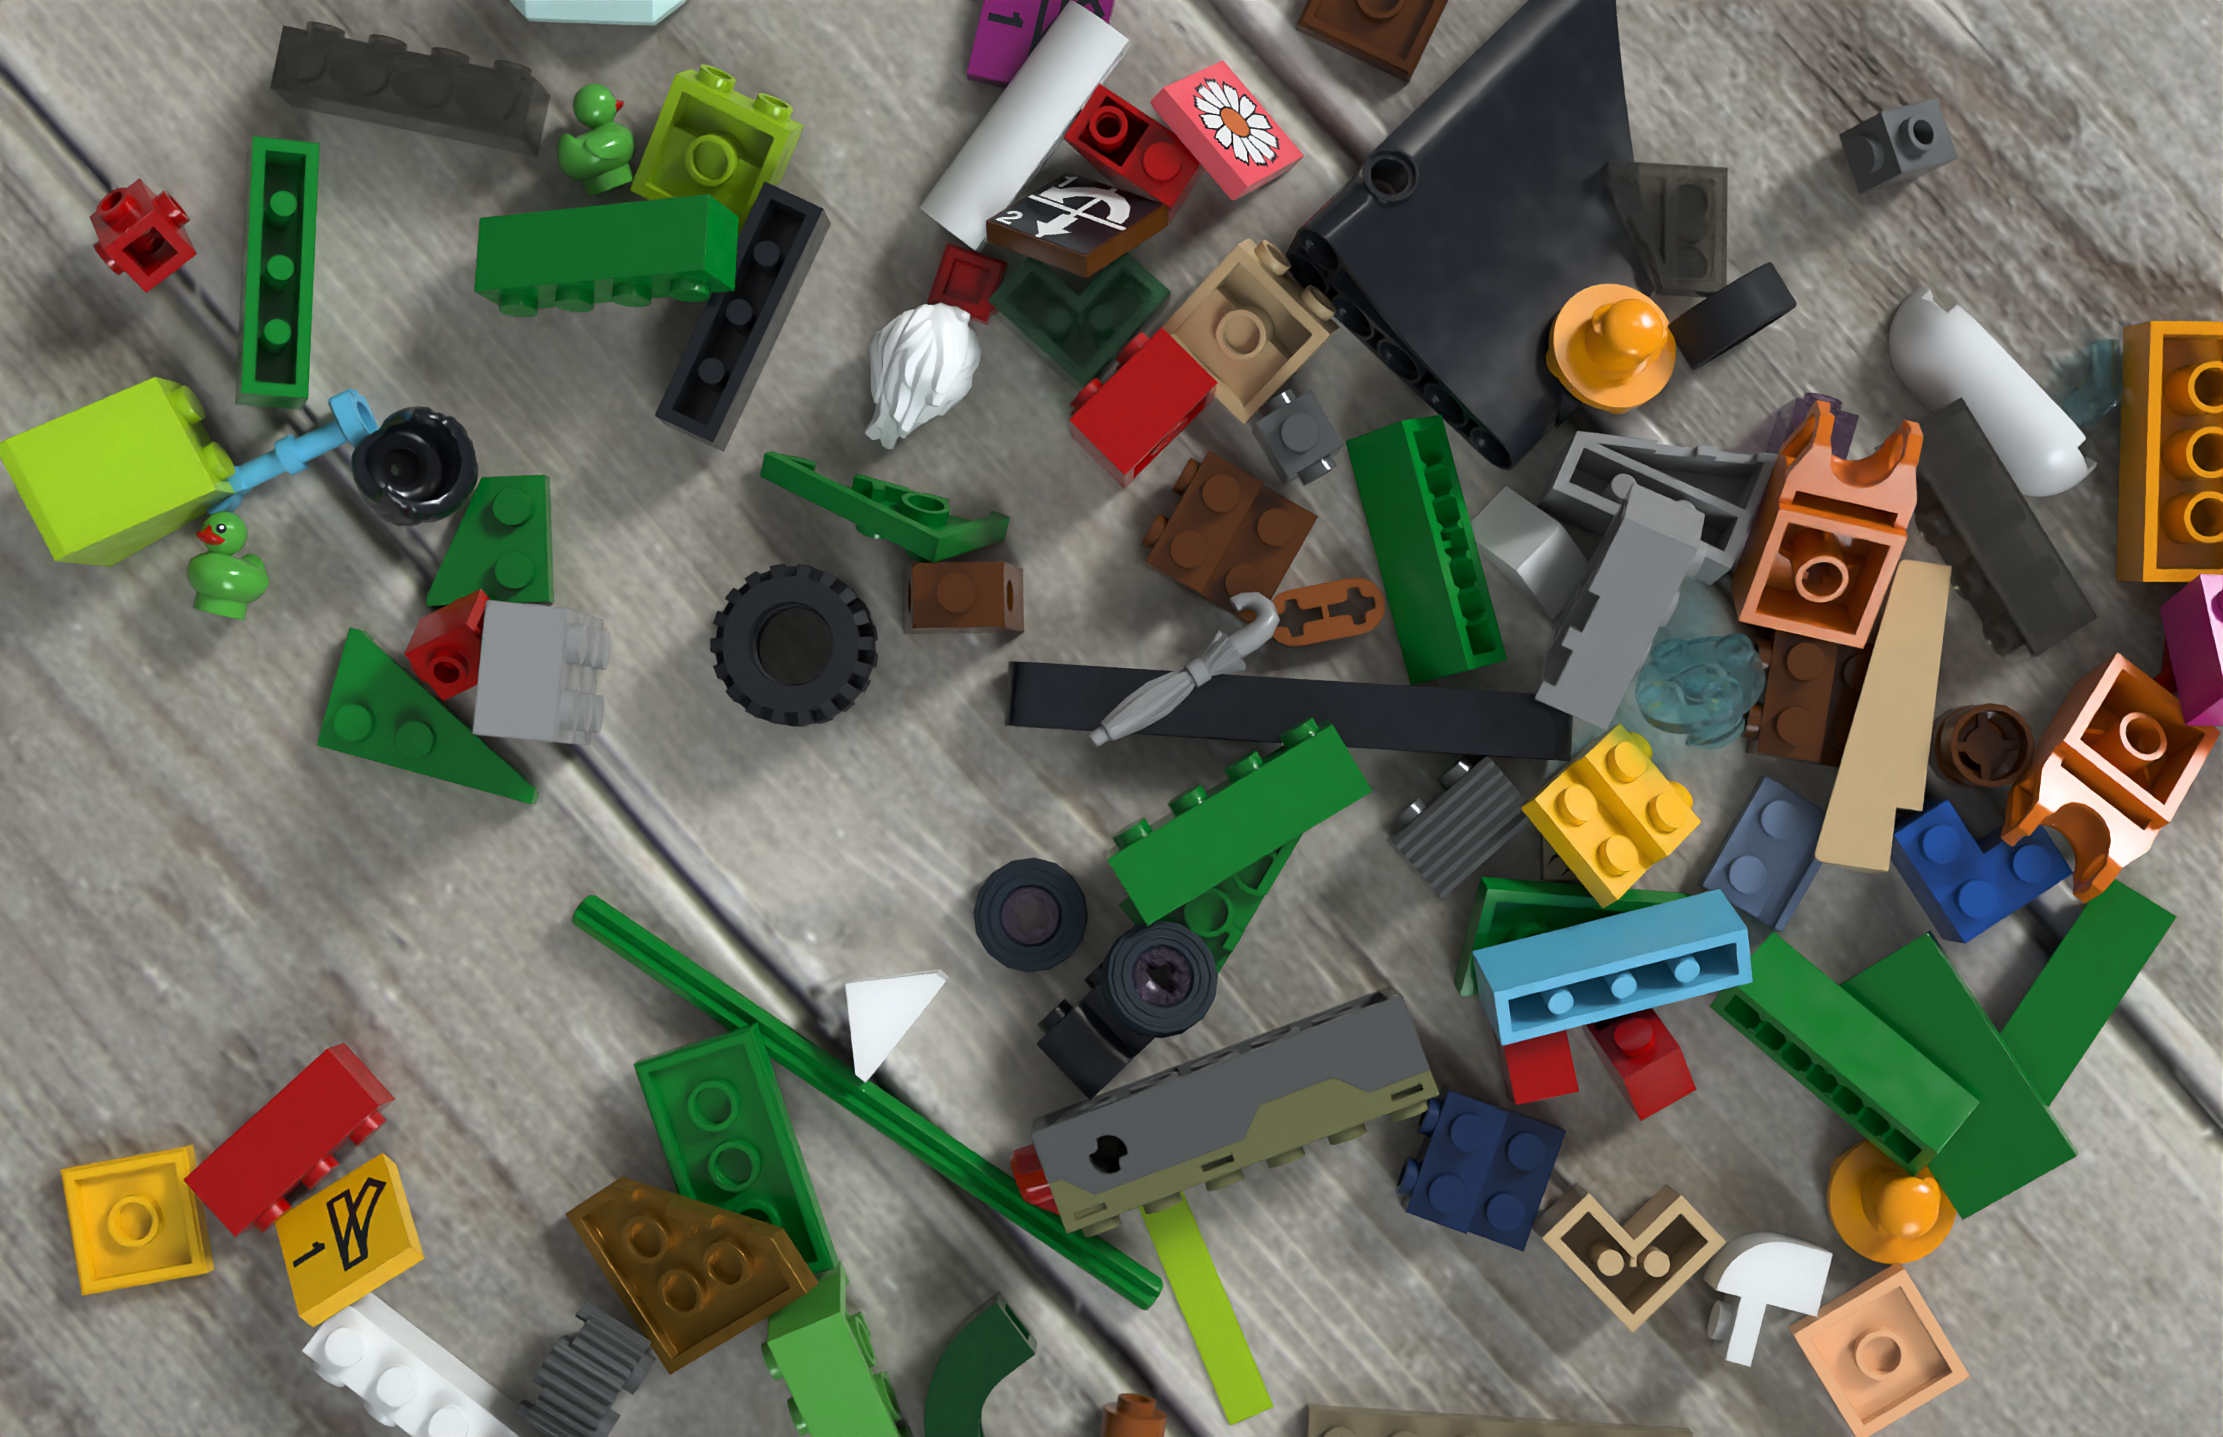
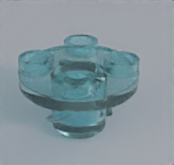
(1701, 688)

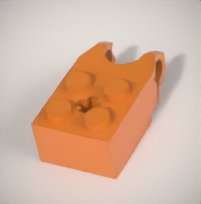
(1827, 534)
(2108, 772)

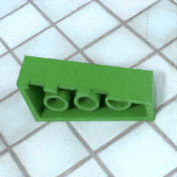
(829, 1365)

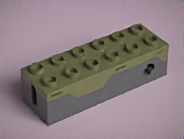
(1227, 1113)

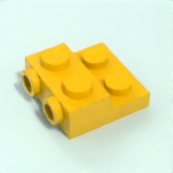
(1612, 813)

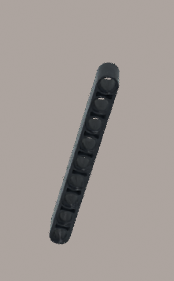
(1268, 706)

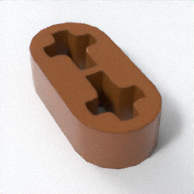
(1328, 627)

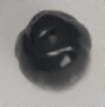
(433, 464)

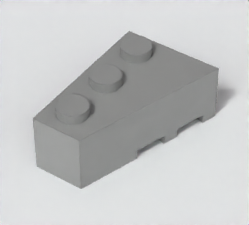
(1600, 468)
(1620, 605)

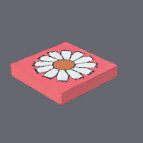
(1226, 129)

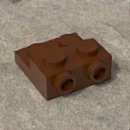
(1226, 535)
(1805, 698)

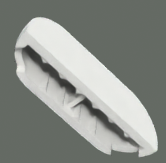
(1954, 357)

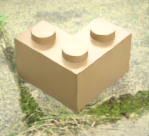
(1633, 1264)

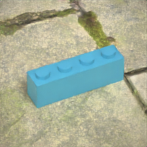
(1612, 966)

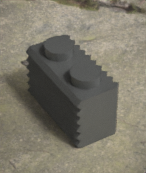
(1459, 825)

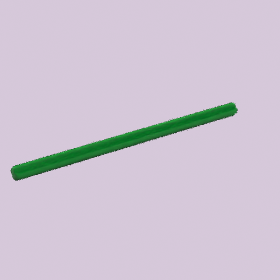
(864, 1099)

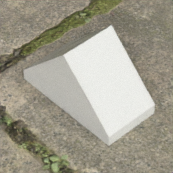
(1529, 550)
(884, 1010)

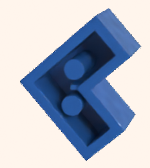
(1968, 882)

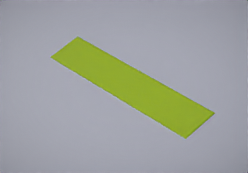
(1207, 1311)

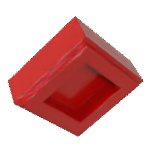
(967, 281)

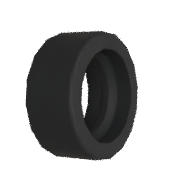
(1731, 315)

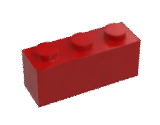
(291, 1141)

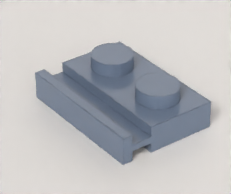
(1768, 854)

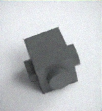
(1898, 146)
(1297, 437)

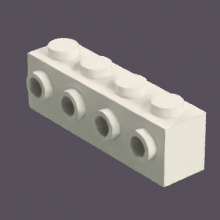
(409, 1376)

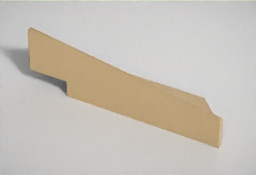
(1892, 725)

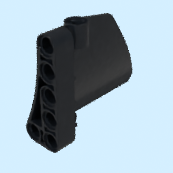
(1487, 225)

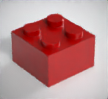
(1141, 405)

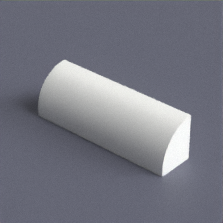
(1026, 123)

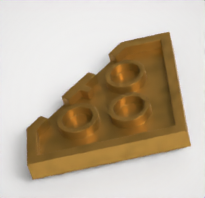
(688, 1266)

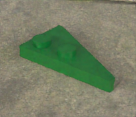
(888, 510)
(394, 720)
(1525, 908)

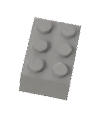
(540, 673)

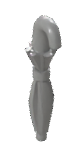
(1166, 692)

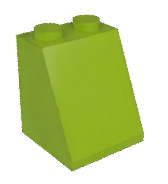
(119, 472)

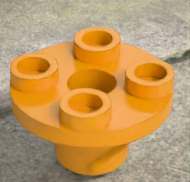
(1611, 348)
(1884, 1208)

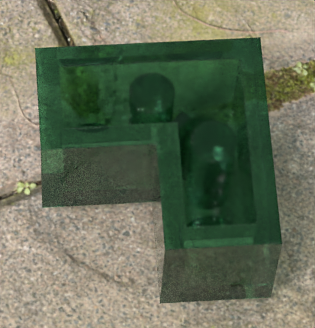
(1081, 332)

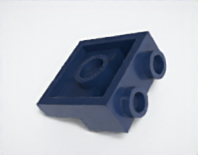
(1479, 1168)

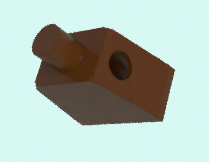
(963, 598)

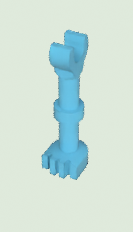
(291, 454)

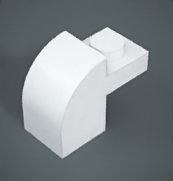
(1759, 1272)

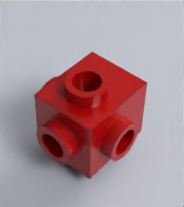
(142, 234)

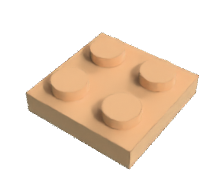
(1879, 1351)

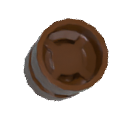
(1980, 746)

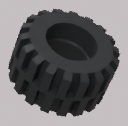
(740, 636)

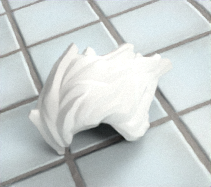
(920, 369)

